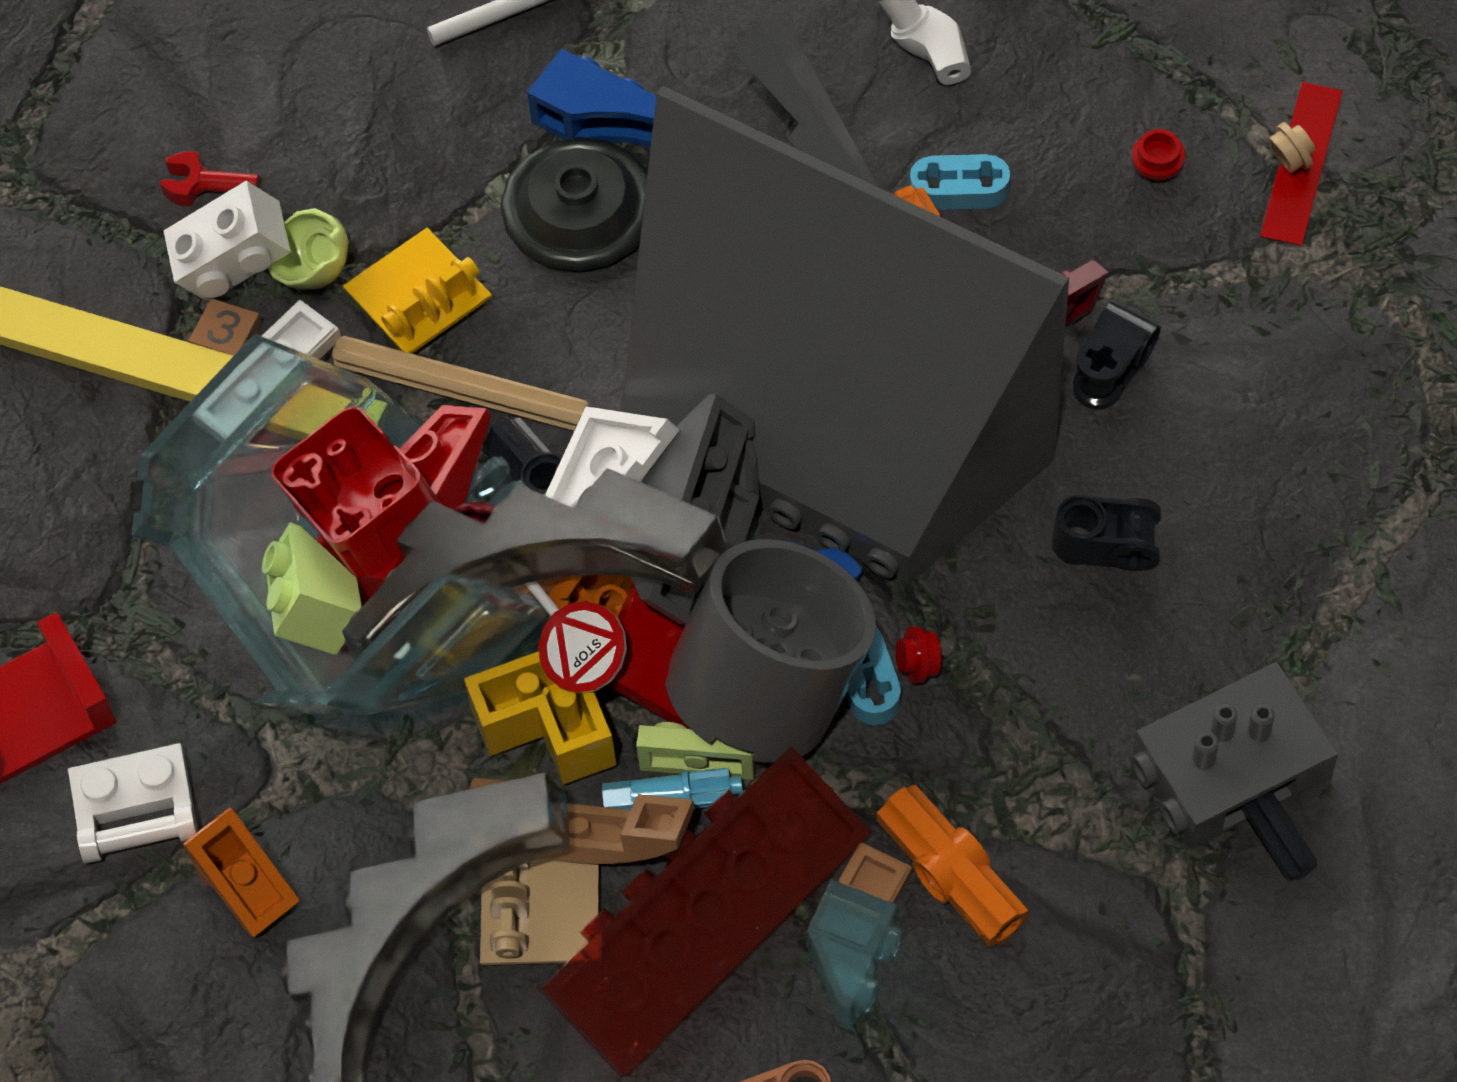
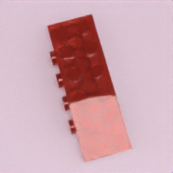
(702, 910)

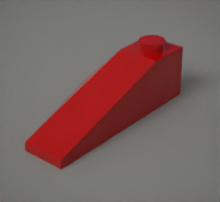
(446, 456)

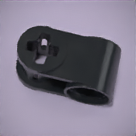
(1112, 355)
(1110, 534)

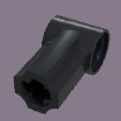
(523, 452)

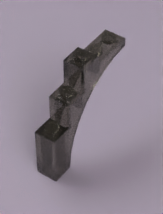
(533, 538)
(394, 906)

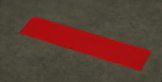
(1295, 191)

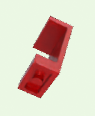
(47, 702)

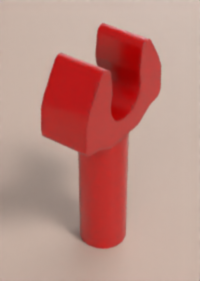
(199, 179)

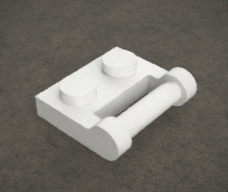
(131, 788)

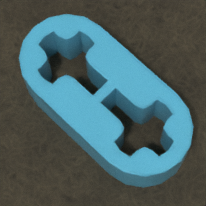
(961, 182)
(881, 670)

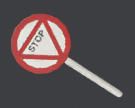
(579, 644)

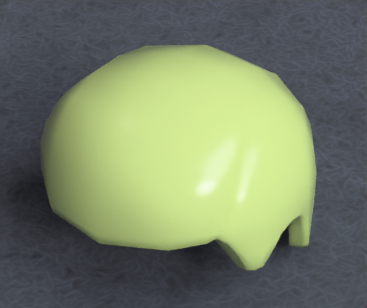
(317, 251)

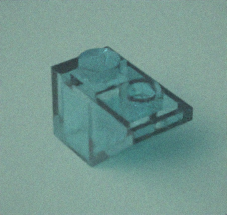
(847, 946)

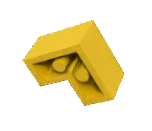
(522, 704)

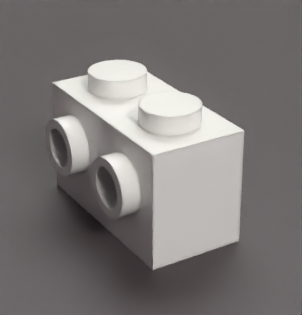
(226, 241)

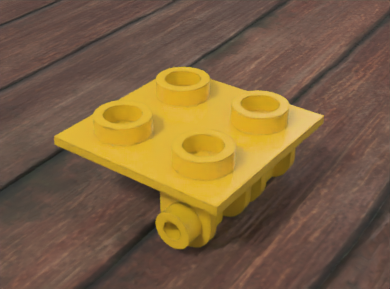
(418, 291)

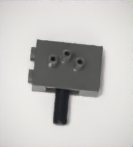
(1236, 763)

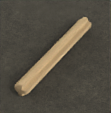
(458, 382)

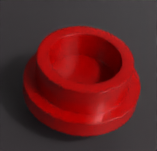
(1158, 155)
(918, 654)

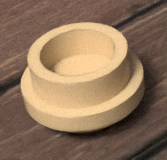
(1292, 147)

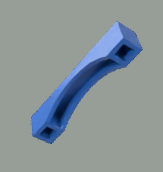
(588, 102)

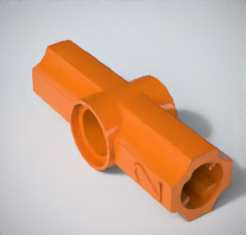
(952, 865)

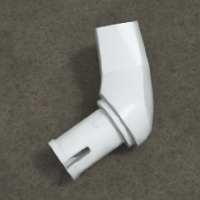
(930, 37)

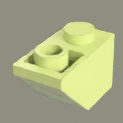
(308, 591)

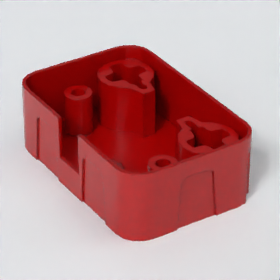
(336, 485)

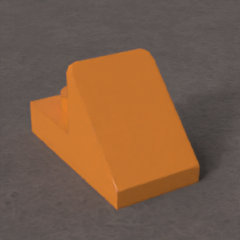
(240, 872)

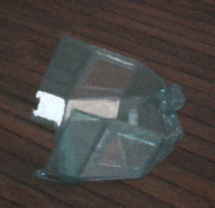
(221, 508)

